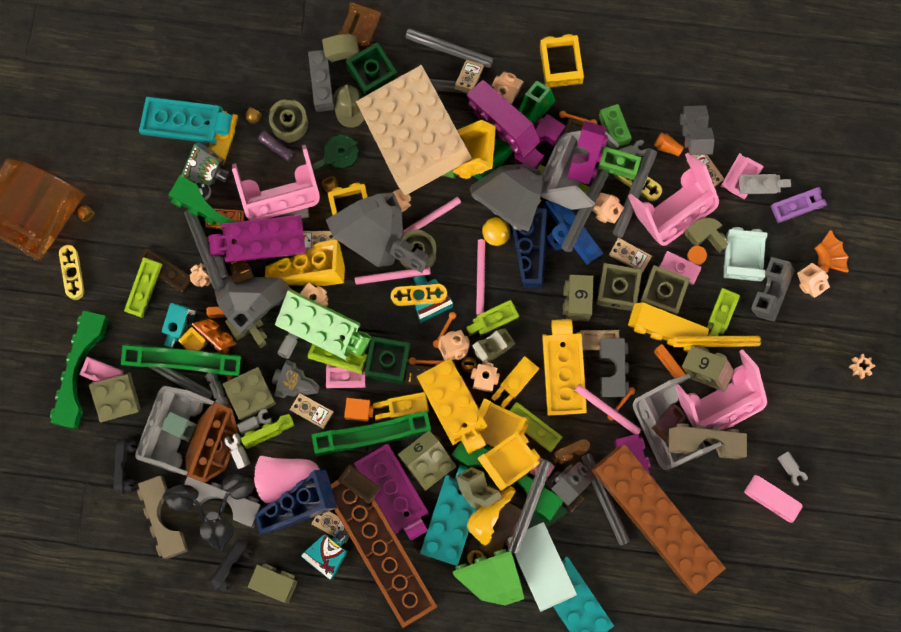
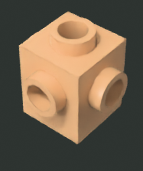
(507, 86)
(607, 208)
(813, 280)
(315, 293)
(454, 345)
(481, 383)

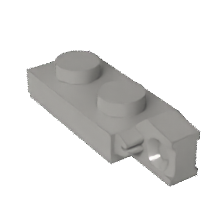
(762, 184)

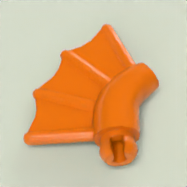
(831, 254)

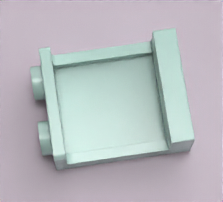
(745, 254)

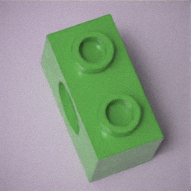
(616, 125)
(619, 163)

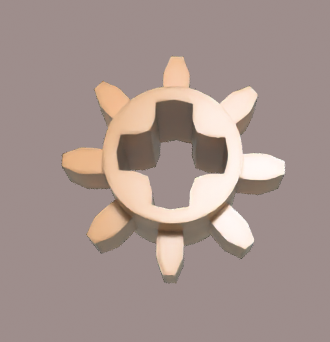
(402, 199)
(199, 275)
(864, 362)

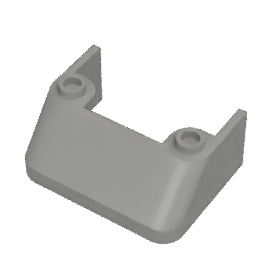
(555, 184)
(649, 409)
(159, 446)

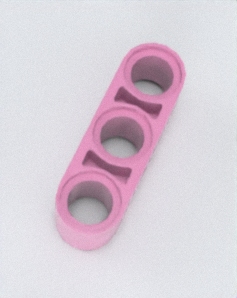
(773, 499)

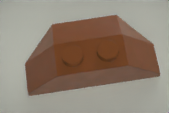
(207, 451)

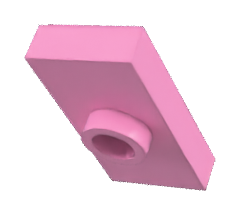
(680, 266)
(98, 370)

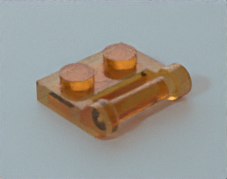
(365, 26)
(565, 454)

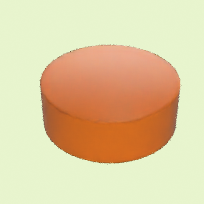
(697, 255)

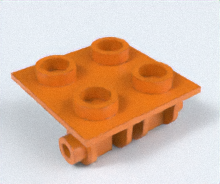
(211, 333)

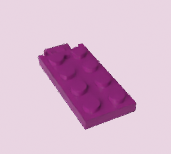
(259, 239)
(396, 492)

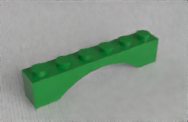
(533, 107)
(188, 195)
(89, 332)
(181, 359)
(372, 434)
(548, 501)

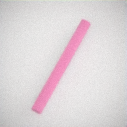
(432, 216)
(391, 275)
(480, 276)
(607, 409)

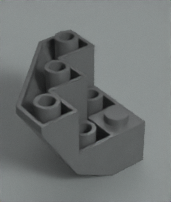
(511, 193)
(370, 227)
(250, 300)

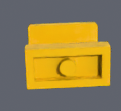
(479, 141)
(500, 423)
(510, 460)

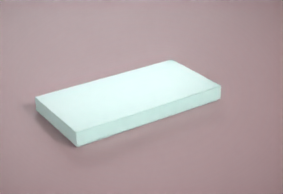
(544, 568)

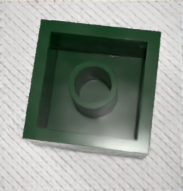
(371, 69)
(387, 360)

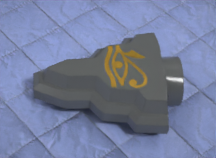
(292, 381)

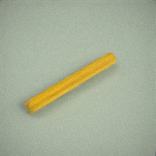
(716, 341)

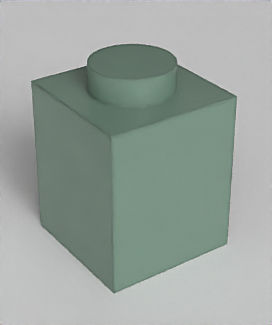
(178, 426)

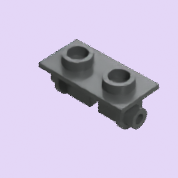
(402, 251)

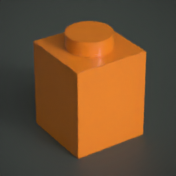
(358, 410)

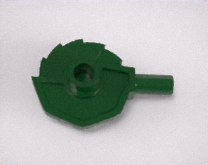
(339, 152)

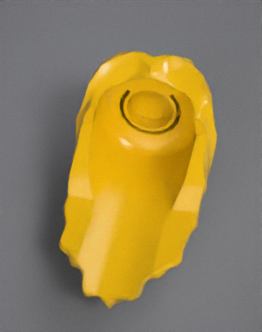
(484, 518)

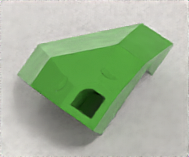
(492, 578)

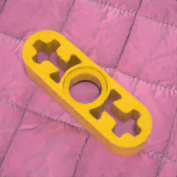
(403, 290)

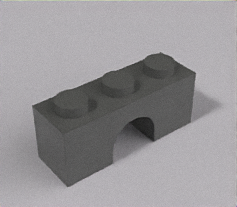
(321, 81)
(698, 136)
(778, 279)
(615, 351)

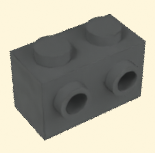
(572, 482)

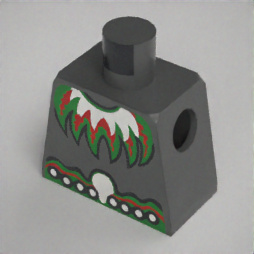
(204, 166)

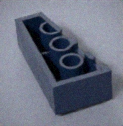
(532, 250)
(302, 502)

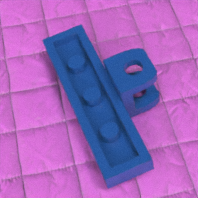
(564, 219)

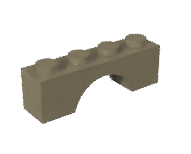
(687, 440)
(169, 542)

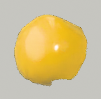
(496, 231)

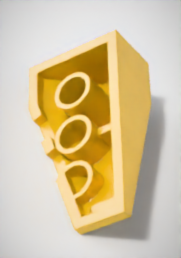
(319, 266)

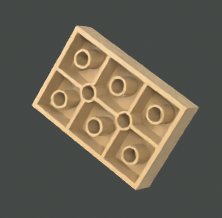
(413, 130)

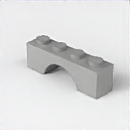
(242, 509)

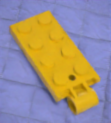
(563, 369)
(453, 405)

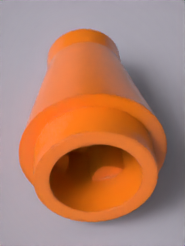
(668, 144)

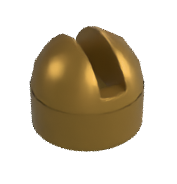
(253, 115)
(329, 183)
(85, 213)
(468, 368)
(479, 554)

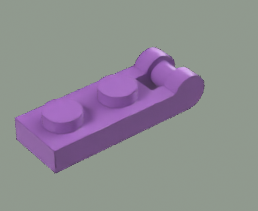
(798, 205)

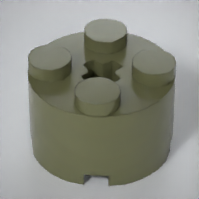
(289, 110)
(423, 242)

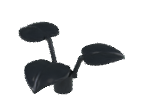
(214, 529)

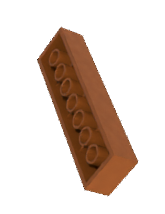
(658, 519)
(383, 555)

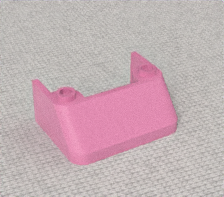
(280, 199)
(681, 209)
(725, 409)

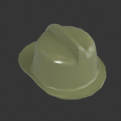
(346, 106)

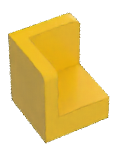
(193, 340)

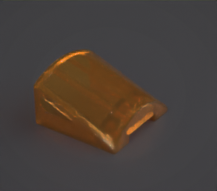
(33, 206)

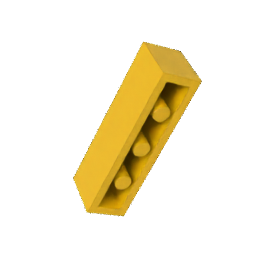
(663, 324)

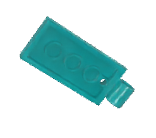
(183, 120)
(449, 523)
(582, 611)

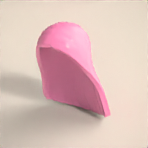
(279, 475)

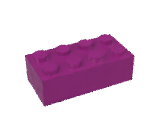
(509, 122)

